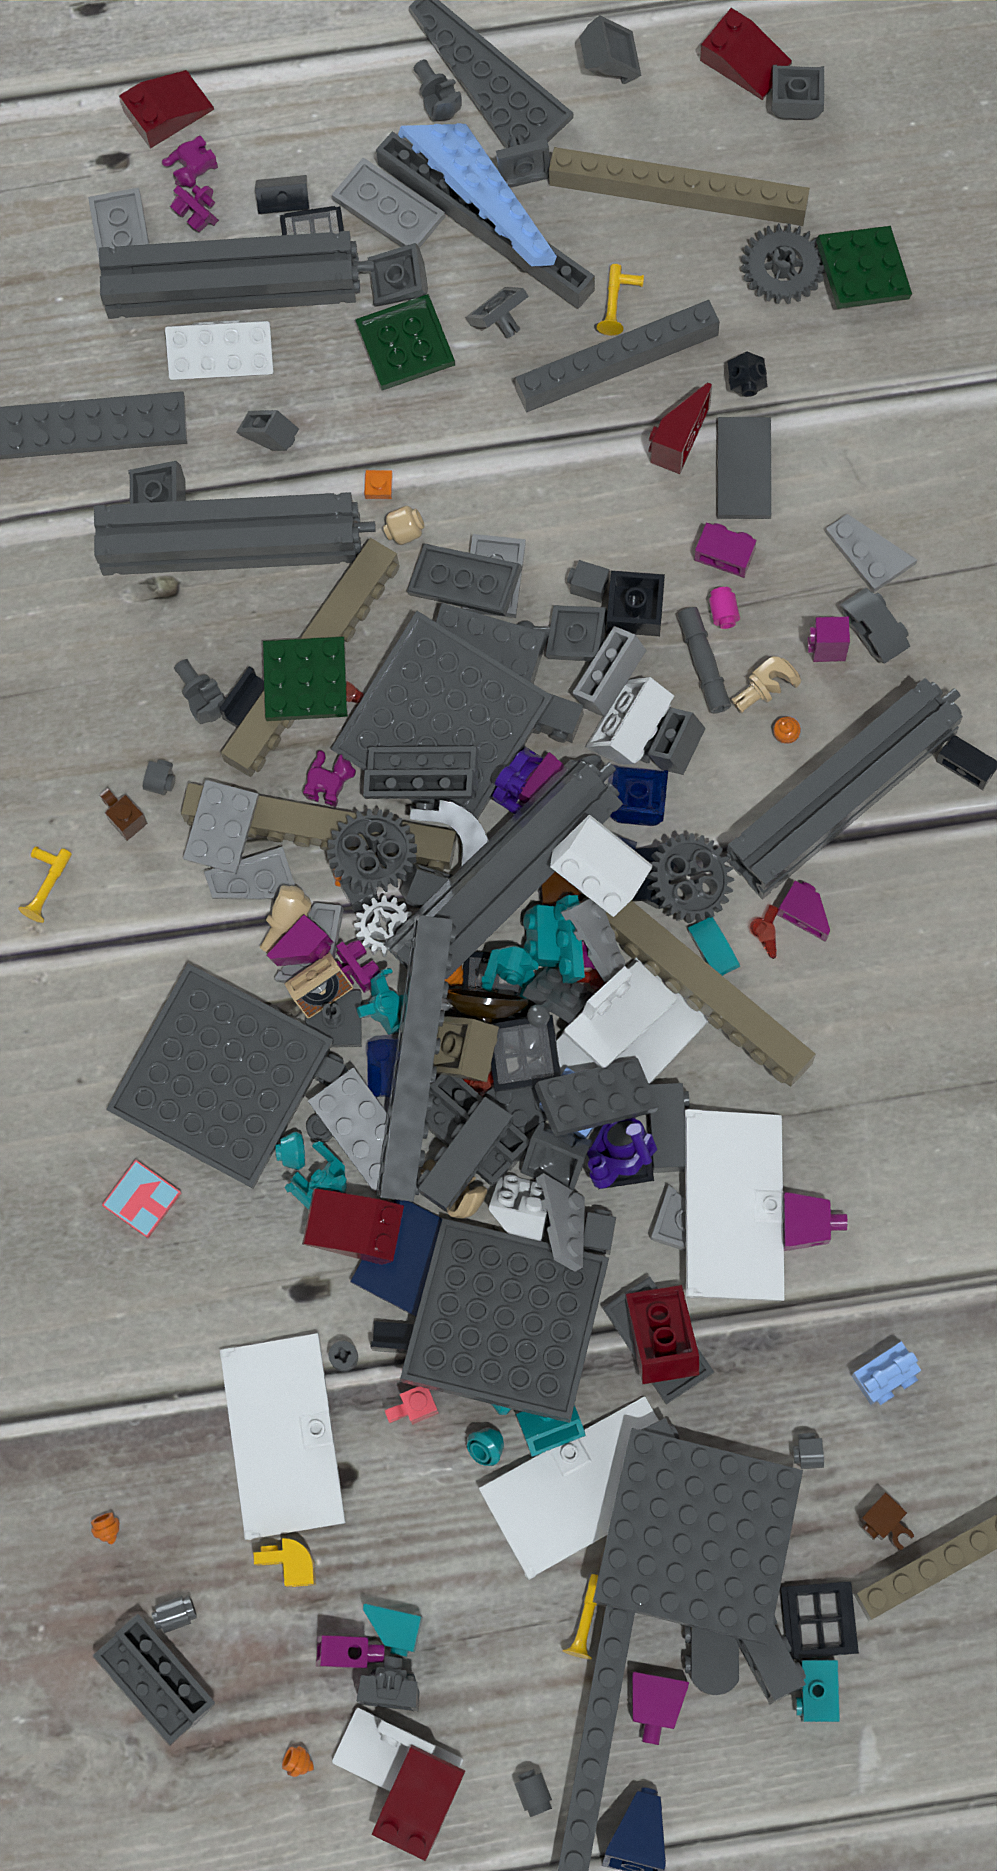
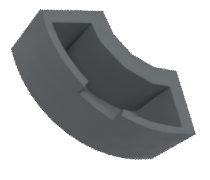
(875, 625)

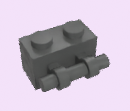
(674, 741)

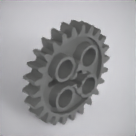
(392, 839)
(696, 902)

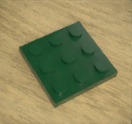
(863, 267)
(405, 342)
(305, 679)

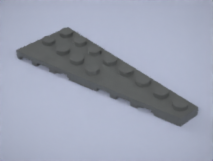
(497, 86)

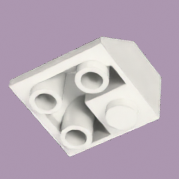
(519, 1207)

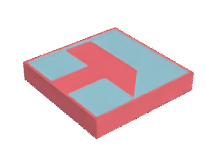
(141, 1199)

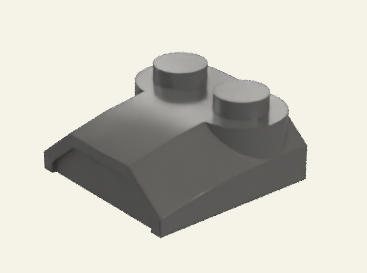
(797, 91)
(398, 275)
(157, 483)

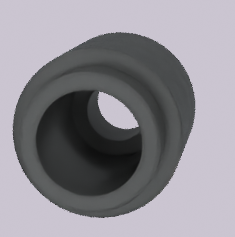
(174, 1614)
(533, 1793)

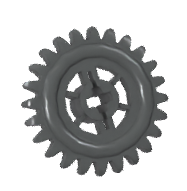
(782, 249)

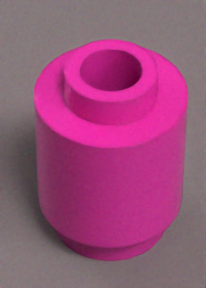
(724, 607)

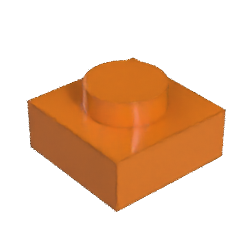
(378, 484)

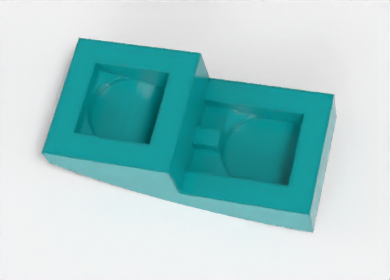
(713, 946)

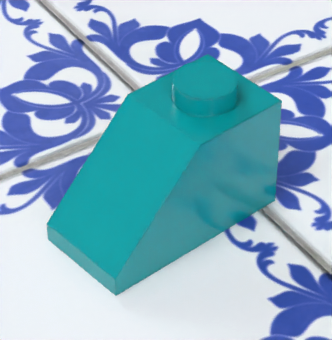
(395, 1628)

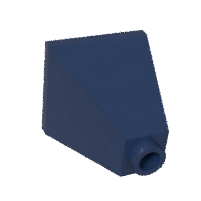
(639, 1837)

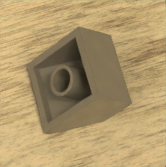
(465, 1048)

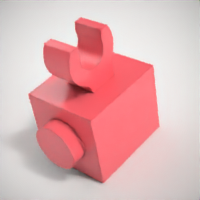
(416, 1404)

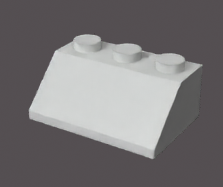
(631, 721)
(600, 865)

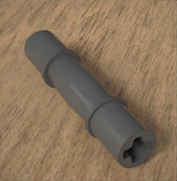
(704, 660)

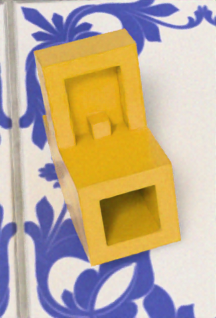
(296, 1561)

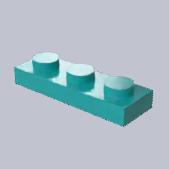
(571, 962)

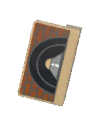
(318, 985)

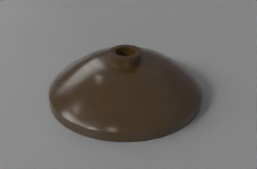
(485, 1004)

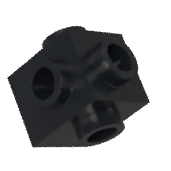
(747, 374)

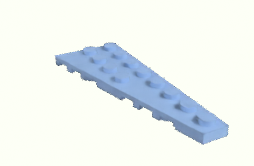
(477, 181)

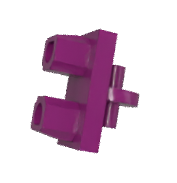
(185, 201)
(349, 955)

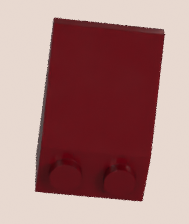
(743, 53)
(164, 106)
(678, 431)
(353, 1226)
(662, 1334)
(418, 1803)

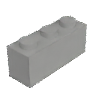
(609, 671)

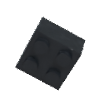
(636, 602)

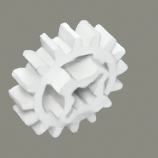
(374, 928)

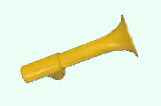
(610, 325)
(58, 864)
(579, 1646)

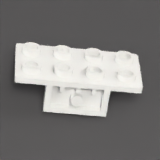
(219, 349)
(619, 1014)
(378, 1749)

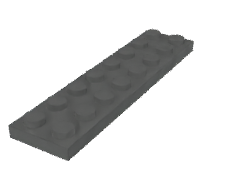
(92, 425)

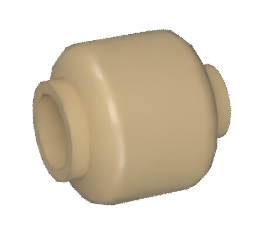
(404, 525)

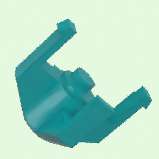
(512, 965)
(383, 1004)
(330, 1178)

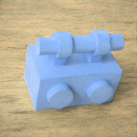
(886, 1373)

